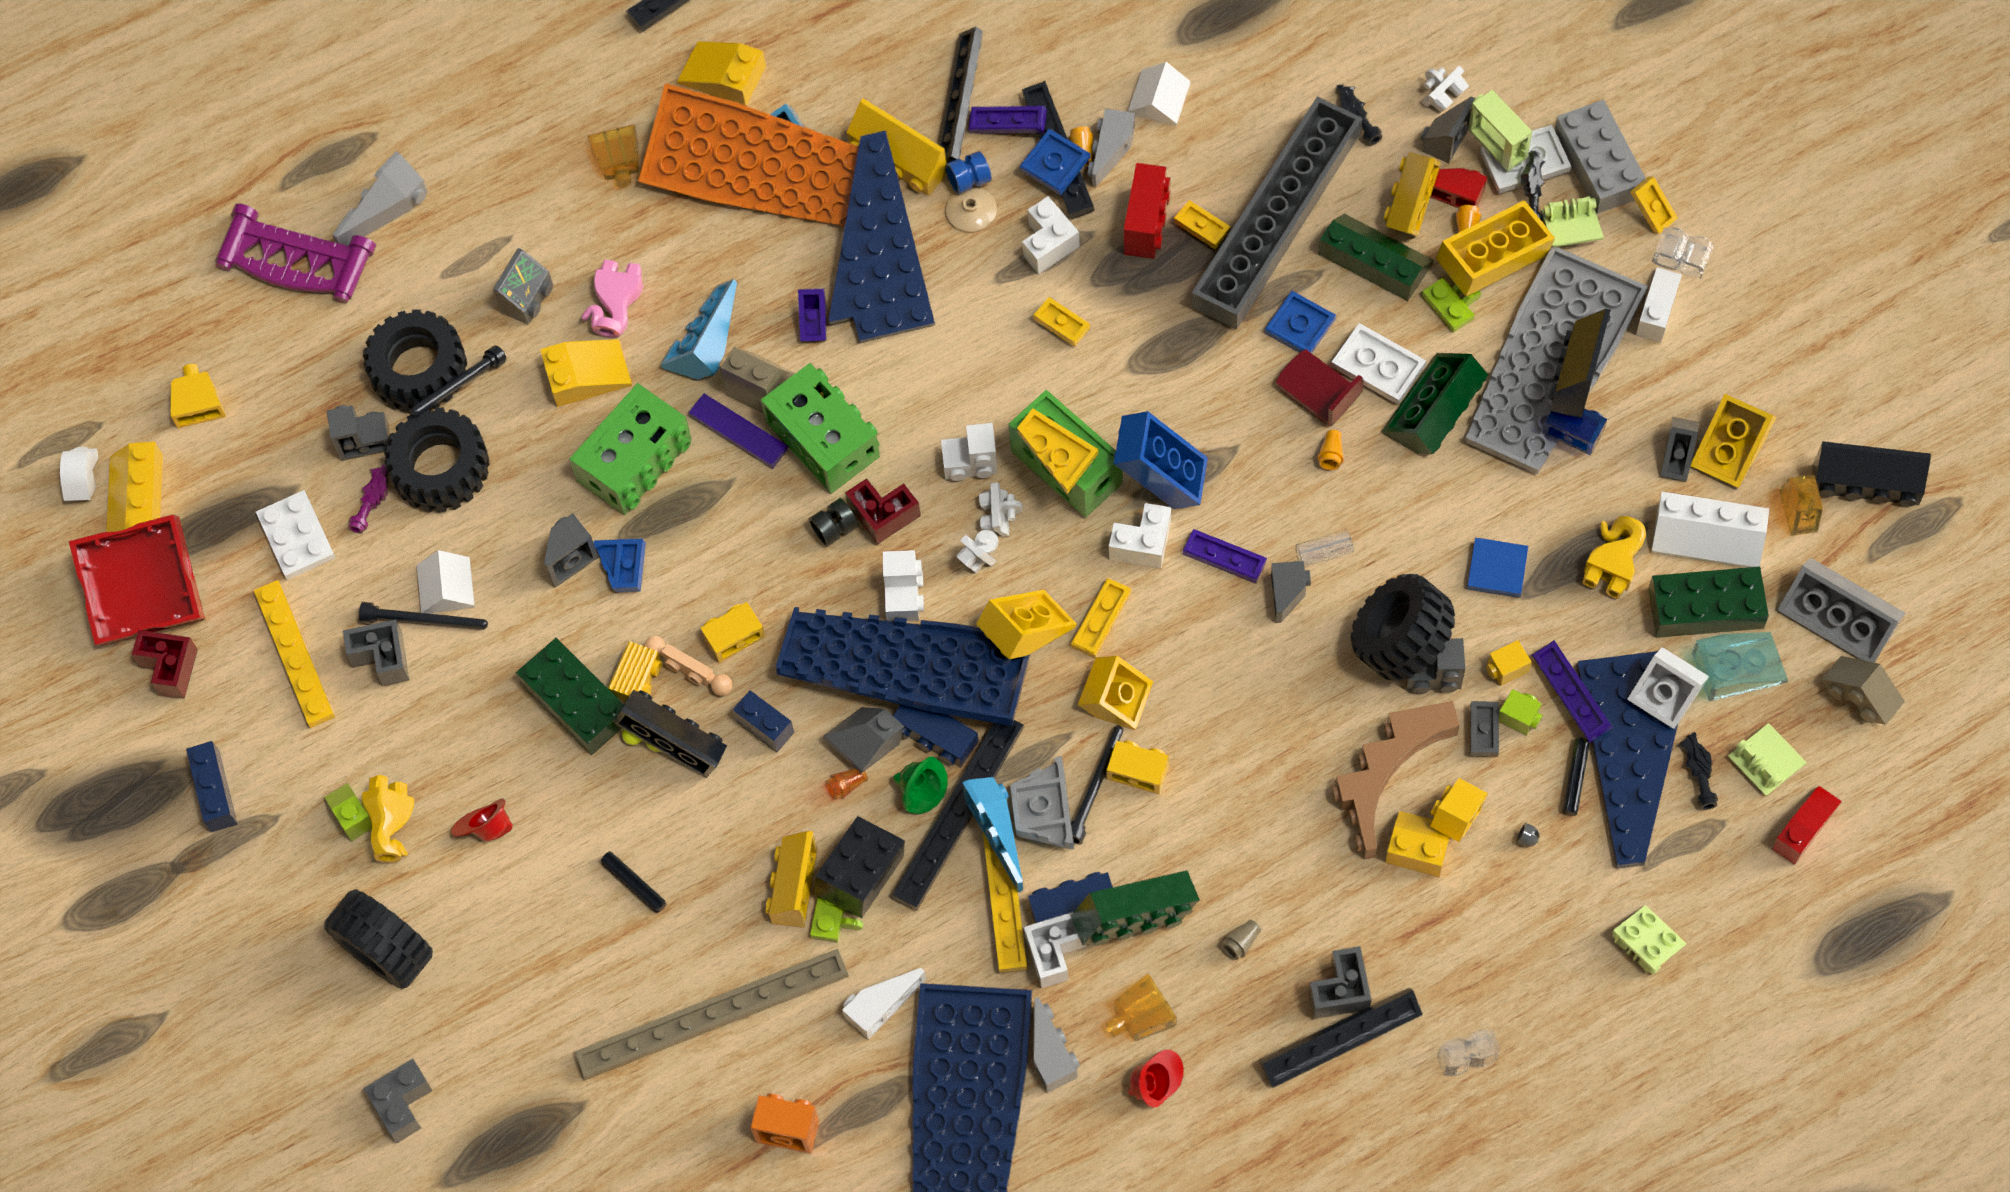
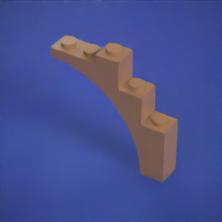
(1405, 734)

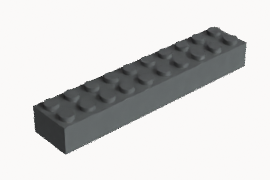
(1276, 213)

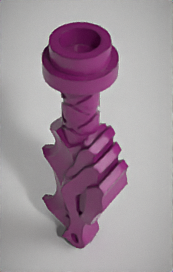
(374, 493)

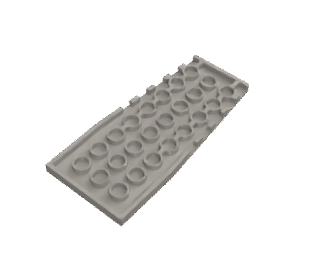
(1517, 396)

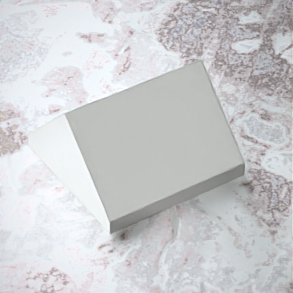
(1160, 94)
(445, 583)

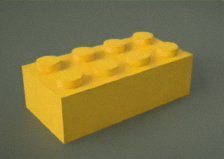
(1495, 248)

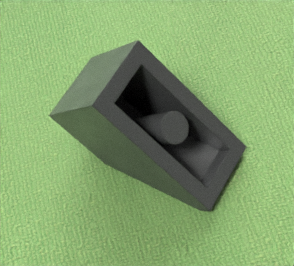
(1679, 448)
(1288, 586)

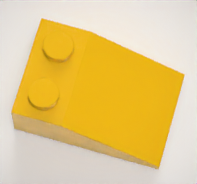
(724, 70)
(585, 369)
(1733, 440)
(1024, 622)

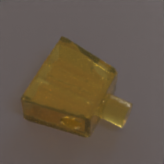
(616, 153)
(1801, 499)
(1142, 1011)

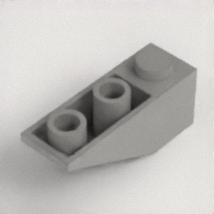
(1114, 142)
(1051, 1058)

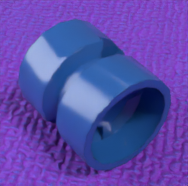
(968, 172)

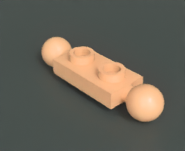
(695, 670)

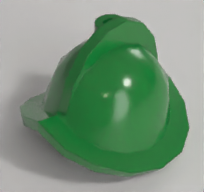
(922, 785)

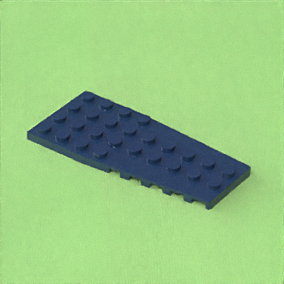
(914, 665)
(968, 1086)

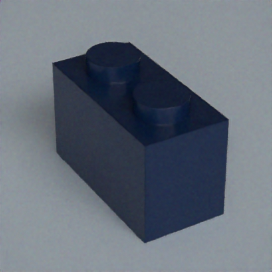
(763, 721)

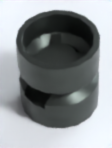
(825, 527)

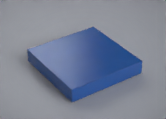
(1054, 161)
(1300, 323)
(1497, 567)

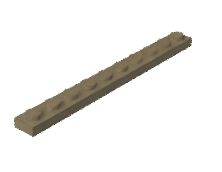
(711, 1014)

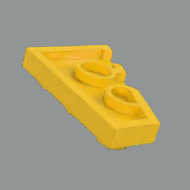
(1057, 448)

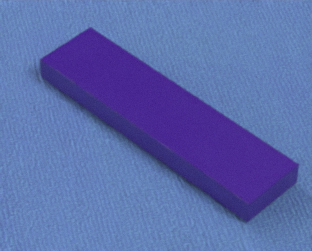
(738, 430)
(1572, 691)

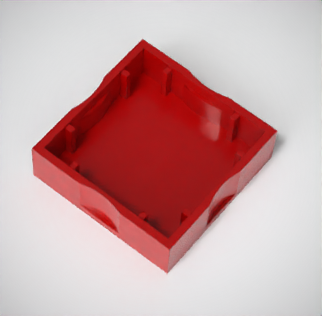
(137, 580)

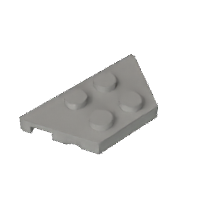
(1043, 806)

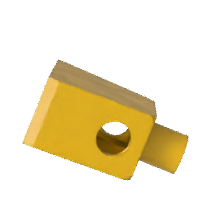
(194, 398)

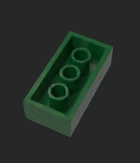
(1708, 602)
(572, 695)
(1135, 908)

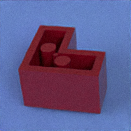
(883, 514)
(170, 658)

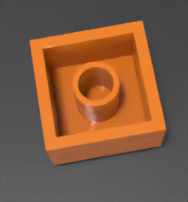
(785, 1123)

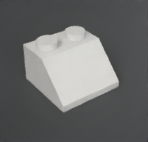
(1667, 687)

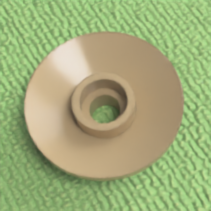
(975, 218)

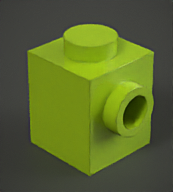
(1521, 712)

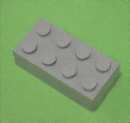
(1599, 155)

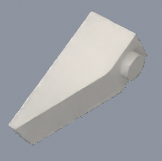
(1658, 304)
(879, 1002)

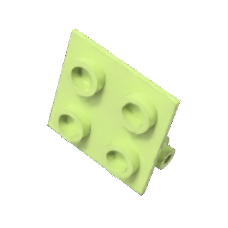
(1572, 222)
(1767, 759)
(1648, 939)

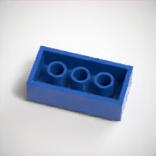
(1160, 460)

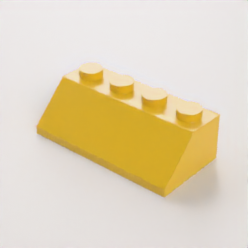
(914, 156)
(134, 485)

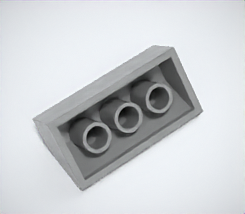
(1841, 611)

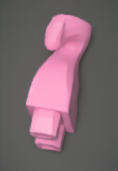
(615, 293)

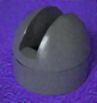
(1528, 835)

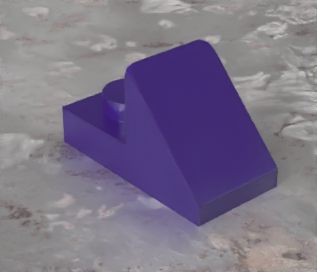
(812, 314)

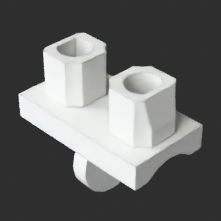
(1438, 97)
(1002, 507)
(976, 552)

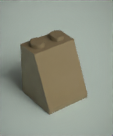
(751, 377)

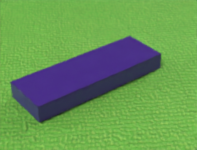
(1007, 119)
(1224, 556)

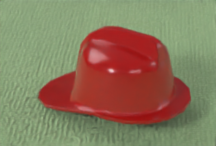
(485, 823)
(1157, 1078)

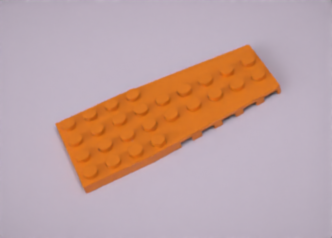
(747, 158)

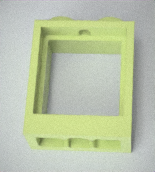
(1499, 130)

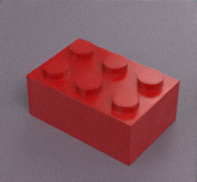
(1146, 210)

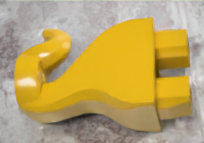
(1614, 560)
(388, 813)

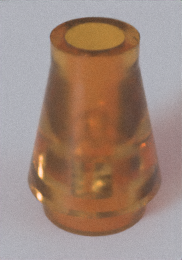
(843, 783)

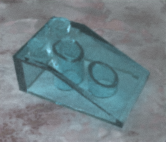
(1738, 663)

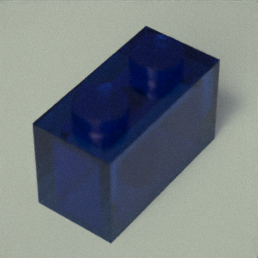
(1576, 432)

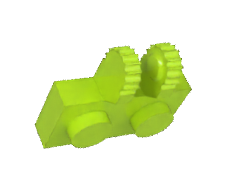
(1449, 305)
(829, 920)

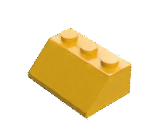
(1412, 193)
(792, 880)

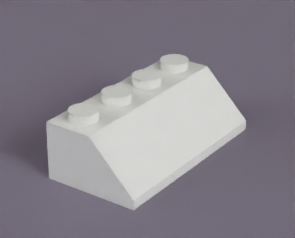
(1709, 530)

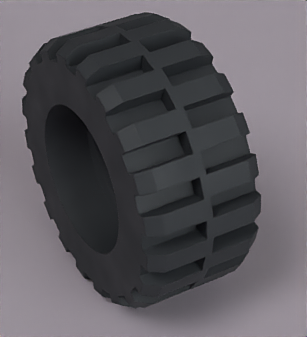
(405, 333)
(450, 486)
(1402, 627)
(378, 938)

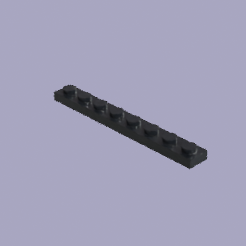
(954, 816)

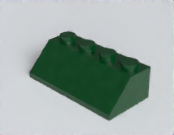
(1374, 256)
(1436, 402)

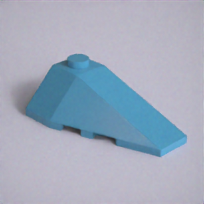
(706, 339)
(990, 809)

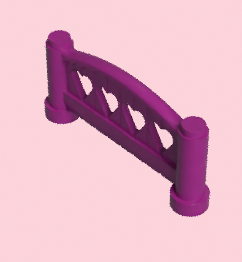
(246, 232)

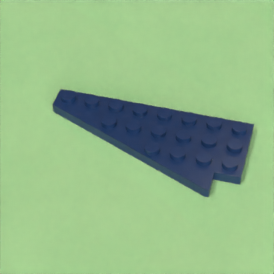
(878, 262)
(1629, 756)

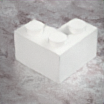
(1052, 238)
(970, 455)
(1145, 543)
(902, 581)
(1048, 943)

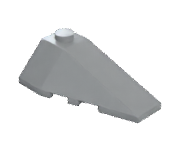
(391, 196)

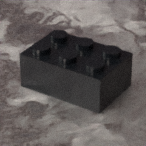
(859, 867)

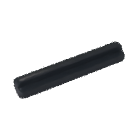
(1576, 776)
(633, 882)

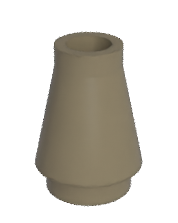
(1239, 941)

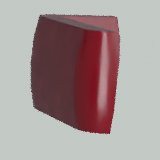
(1318, 387)

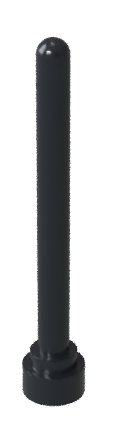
(492, 358)
(370, 612)
(1077, 825)

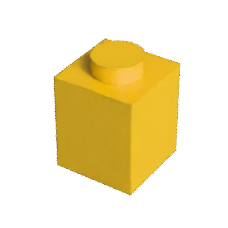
(1508, 663)

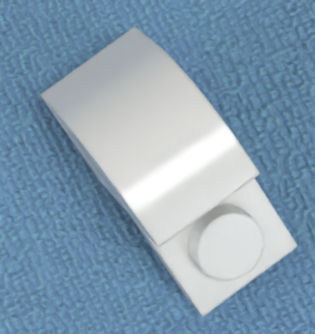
(77, 473)

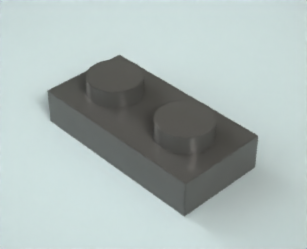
(1484, 728)

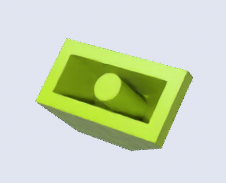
(349, 812)

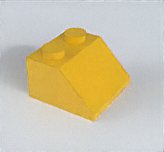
(1115, 692)
(1417, 845)

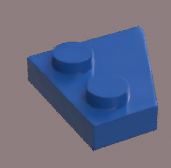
(623, 562)

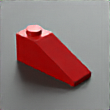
(1459, 187)
(1806, 825)

